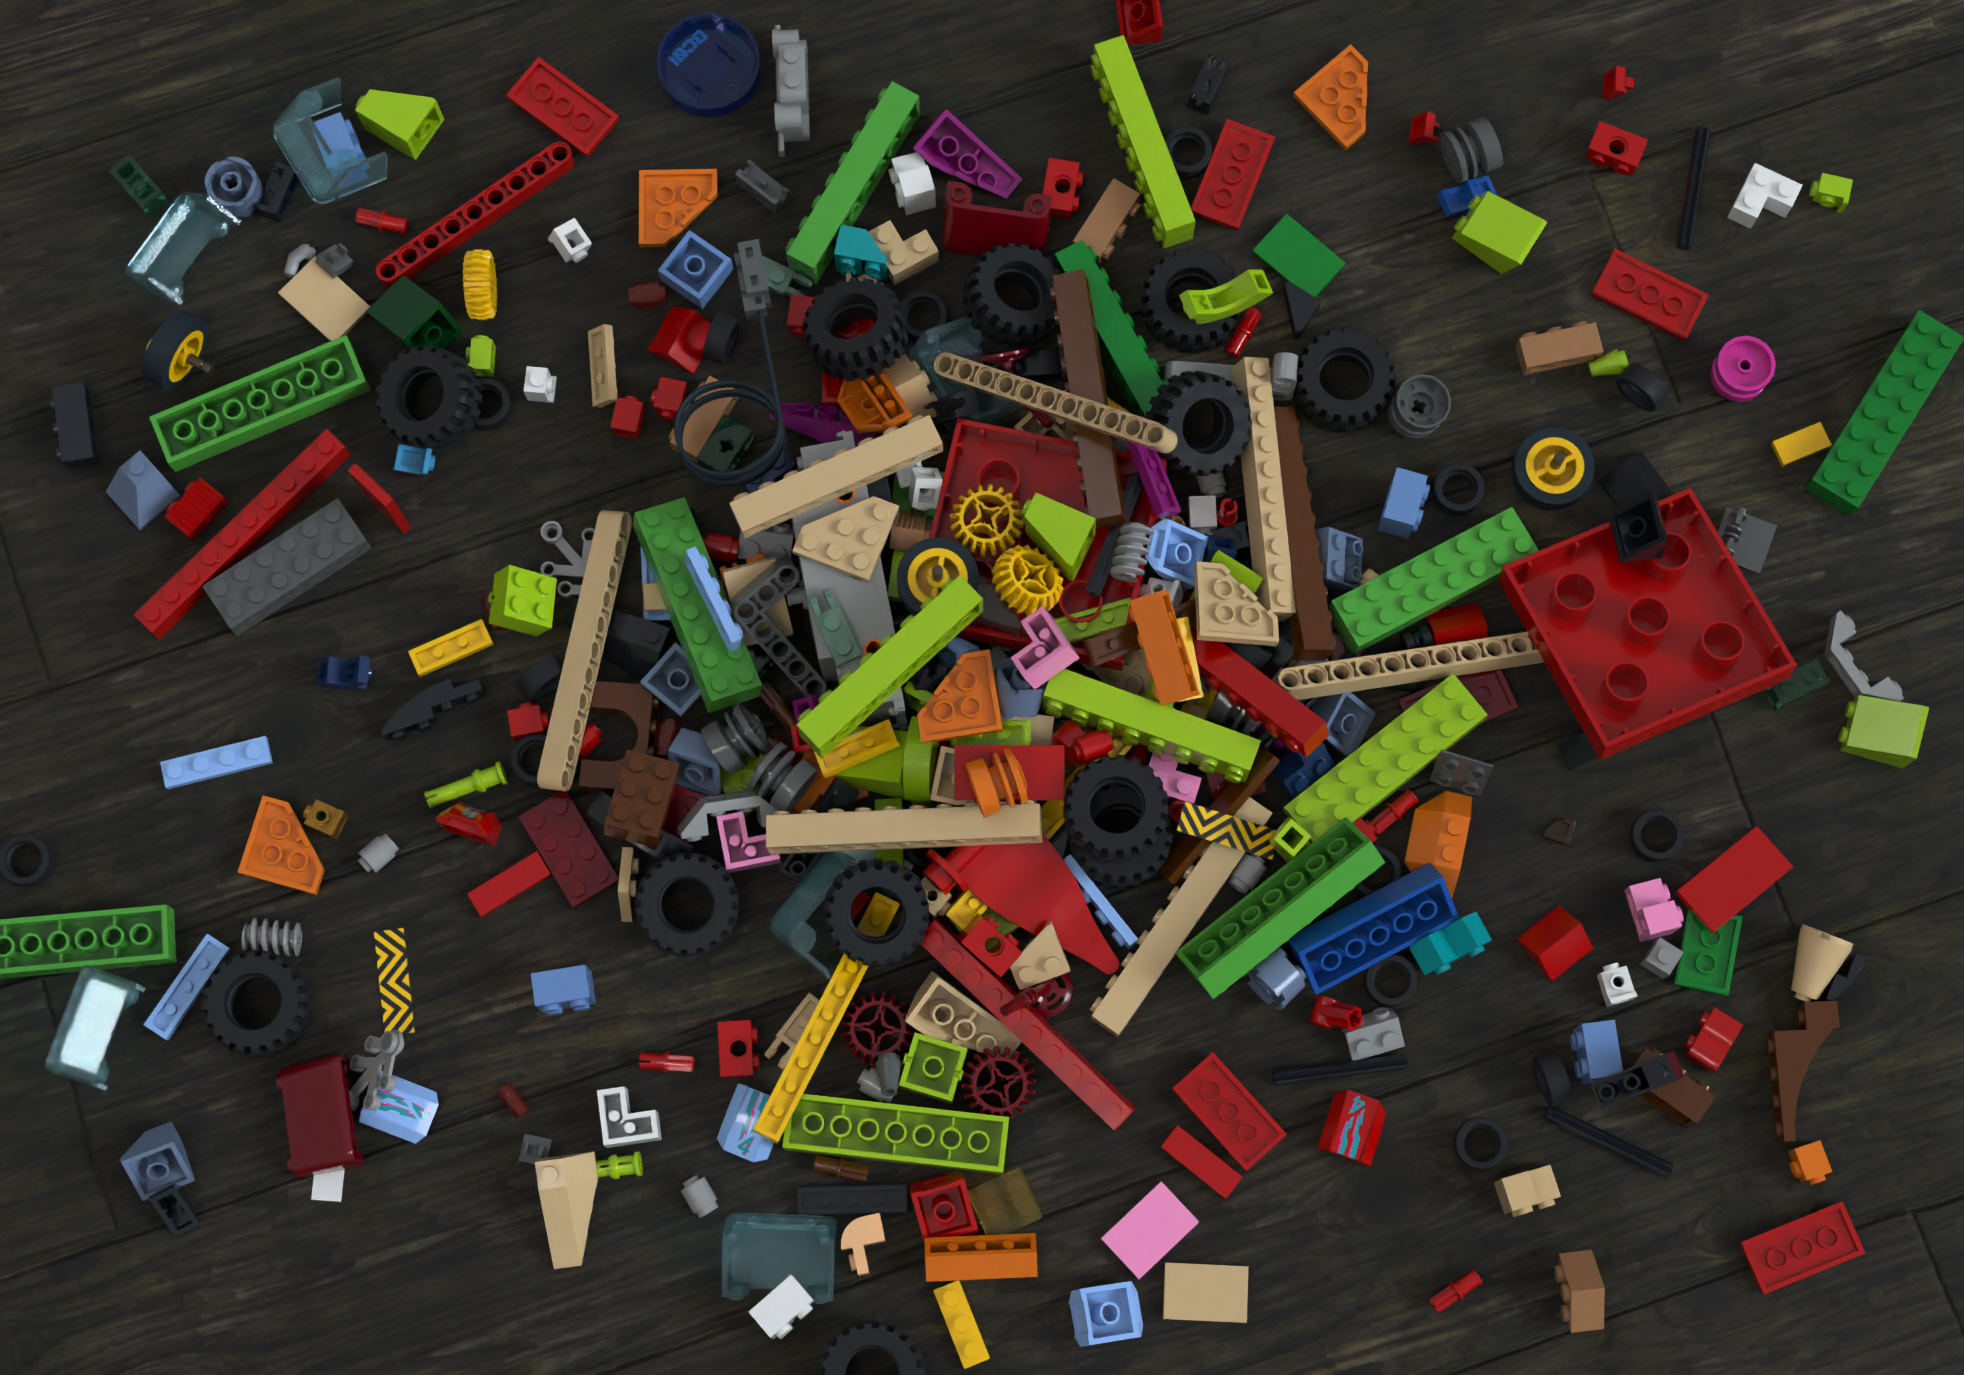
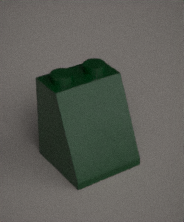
(413, 317)

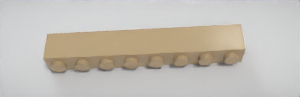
(836, 476)

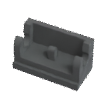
(763, 187)

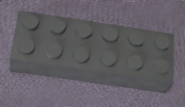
(287, 567)

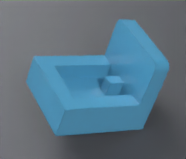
(413, 460)

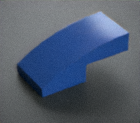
(1456, 199)

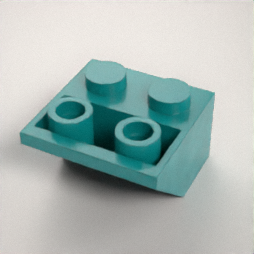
(859, 254)

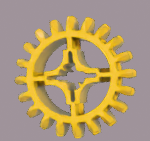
(480, 284)
(977, 501)
(1027, 579)

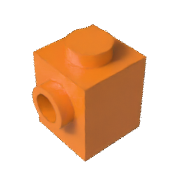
(1810, 1163)

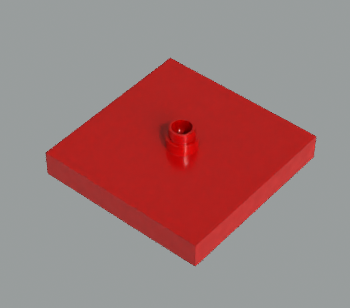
(1024, 466)
(1646, 638)

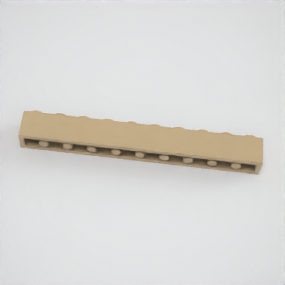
(1264, 490)
(902, 828)
(1171, 928)

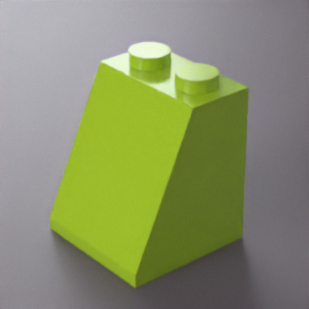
(400, 119)
(1498, 231)
(1059, 532)
(1883, 730)
(882, 773)

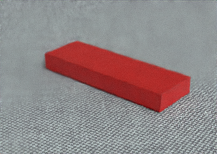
(509, 884)
(1201, 1162)

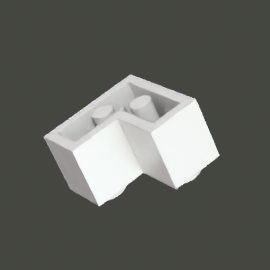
(912, 183)
(1763, 190)
(620, 1125)
(781, 1308)

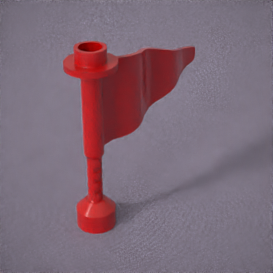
(1028, 883)

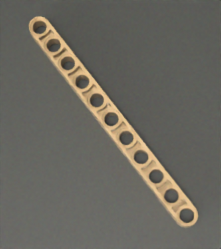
(1020, 391)
(584, 650)
(1405, 672)

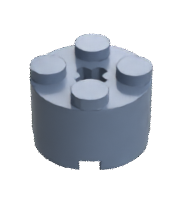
(243, 180)
(1015, 694)
(1276, 979)

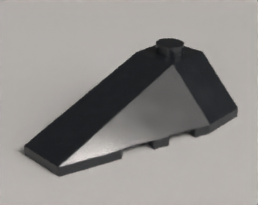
(631, 641)

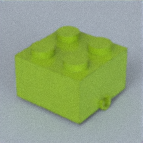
(522, 600)
(933, 1068)

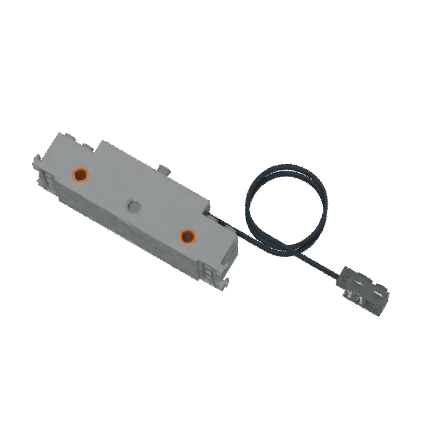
(861, 602)

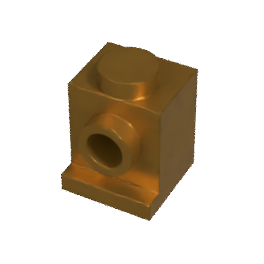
(331, 825)

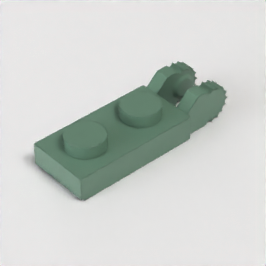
(780, 278)
(835, 630)

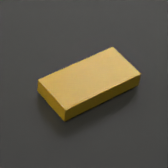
(1801, 444)

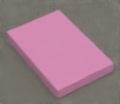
(1150, 1230)

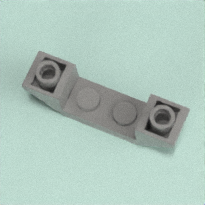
(1840, 630)
(695, 822)

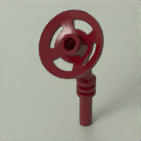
(1006, 362)
(1041, 993)

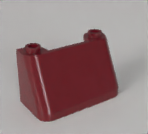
(978, 228)
(319, 1117)

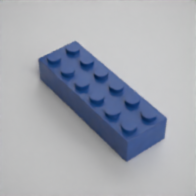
(1373, 928)

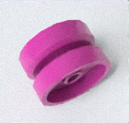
(1742, 368)

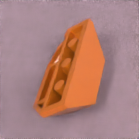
(873, 404)
(1440, 835)

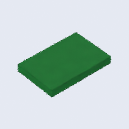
(1298, 256)
(1707, 957)

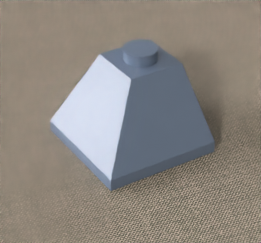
(141, 490)
(673, 681)
(1345, 719)
(698, 766)
(157, 1161)

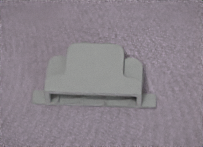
(792, 87)

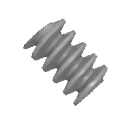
(1130, 551)
(272, 937)

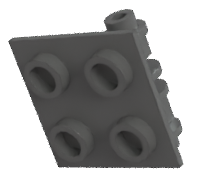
(1746, 538)
(1460, 773)

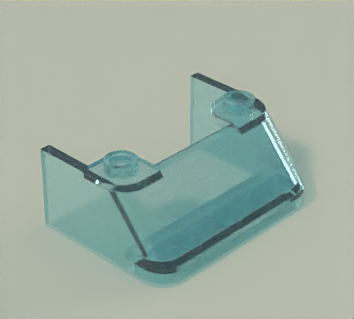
(323, 172)
(177, 243)
(789, 921)
(90, 1026)

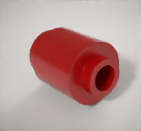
(721, 547)
(590, 740)
(1091, 746)

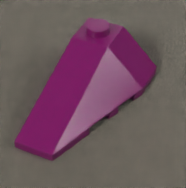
(960, 153)
(819, 422)

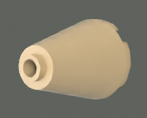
(1817, 962)

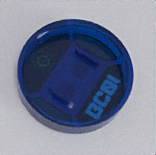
(709, 64)

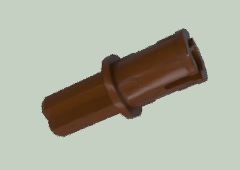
(777, 706)
(841, 1168)

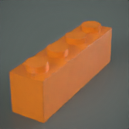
(1163, 647)
(981, 1257)

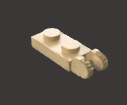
(793, 1029)

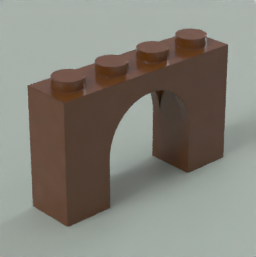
(630, 701)

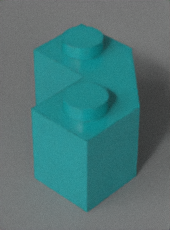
(1450, 944)

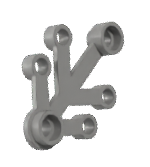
(579, 564)
(390, 1045)

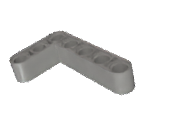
(1282, 373)

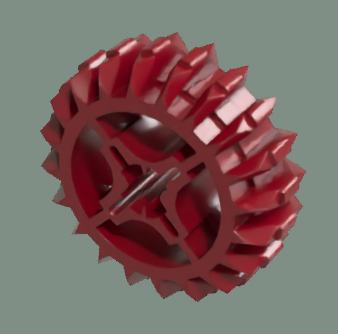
(865, 1027)
(1011, 1078)

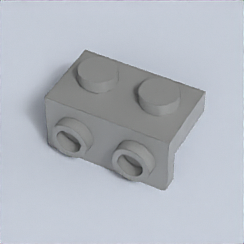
(772, 542)
(1377, 1034)

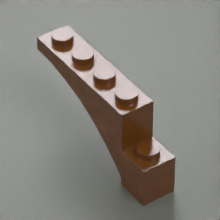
(1790, 1057)

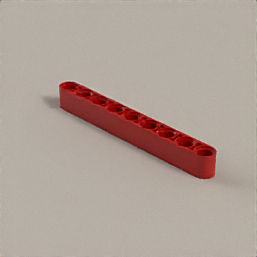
(480, 203)

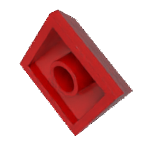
(1140, 21)
(681, 339)
(1457, 625)
(1556, 942)

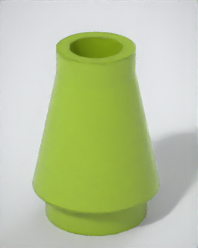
(1609, 364)

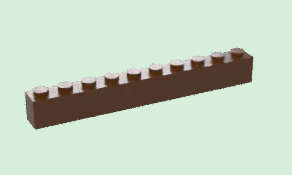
(1086, 380)
(1312, 621)

